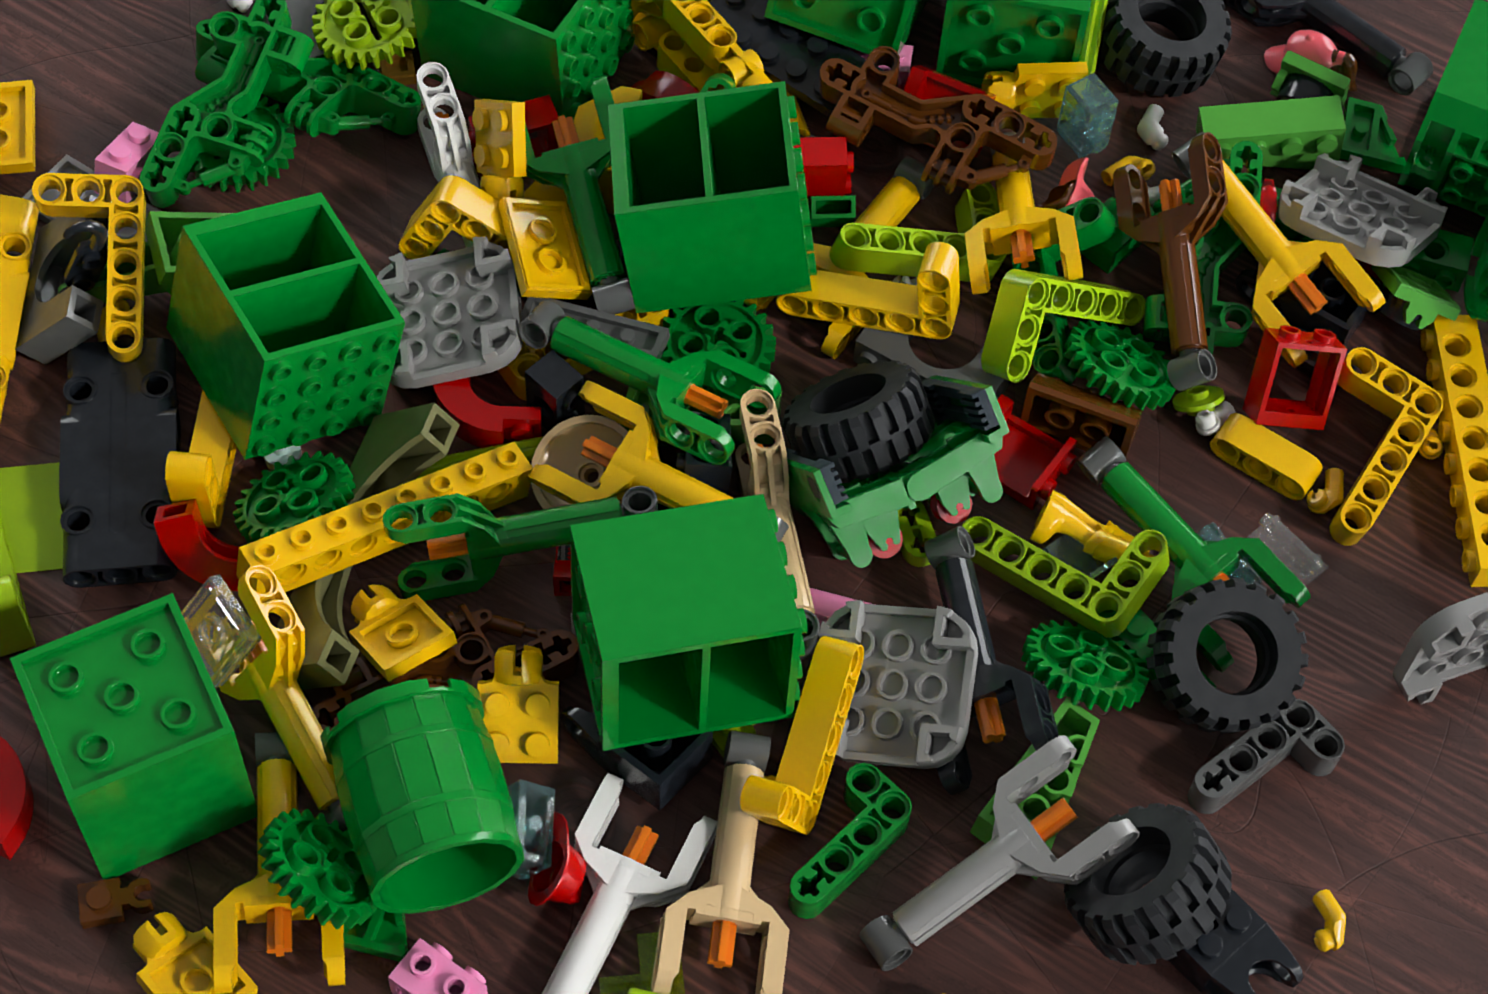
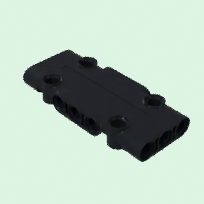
(116, 462)

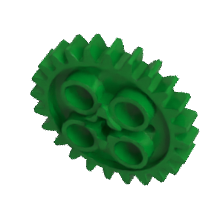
(276, 157)
(728, 322)
(1119, 364)
(293, 494)
(1085, 665)
(316, 868)

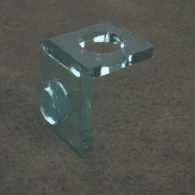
(1071, 553)

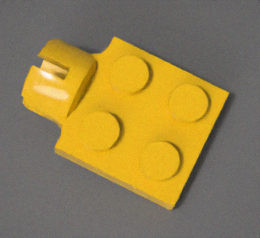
(1034, 87)
(500, 146)
(397, 631)
(521, 708)
(179, 959)

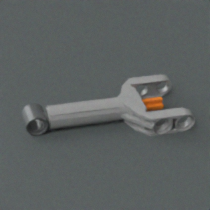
(1014, 849)

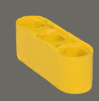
(1266, 456)

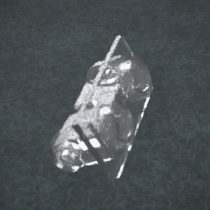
(1289, 549)

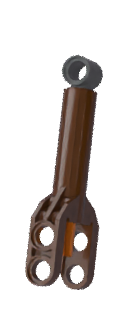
(1174, 238)

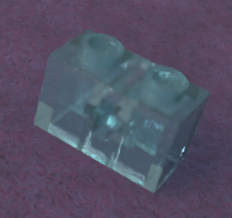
(1087, 115)

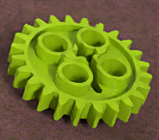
(347, 36)

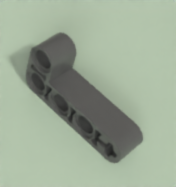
(1258, 760)

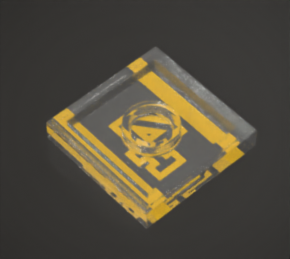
(220, 629)

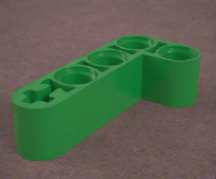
(844, 848)

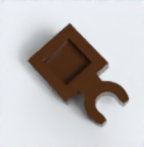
(106, 900)

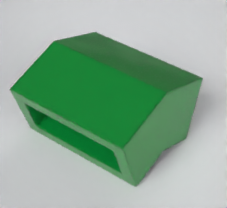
(832, 204)

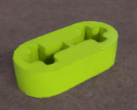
(921, 528)

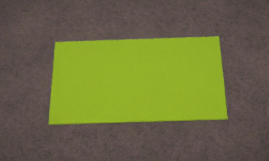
(32, 516)

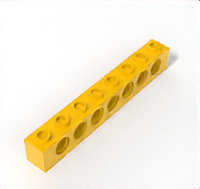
(1461, 378)
(358, 531)

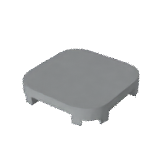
(1361, 212)
(456, 313)
(1444, 648)
(911, 686)

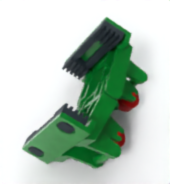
(953, 466)

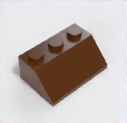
(1078, 413)

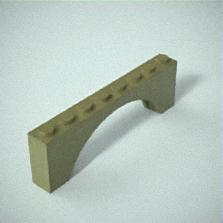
(391, 454)

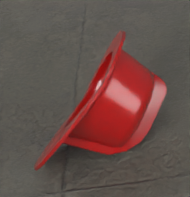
(566, 875)

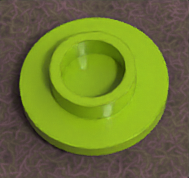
(1198, 399)

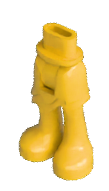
(1065, 517)

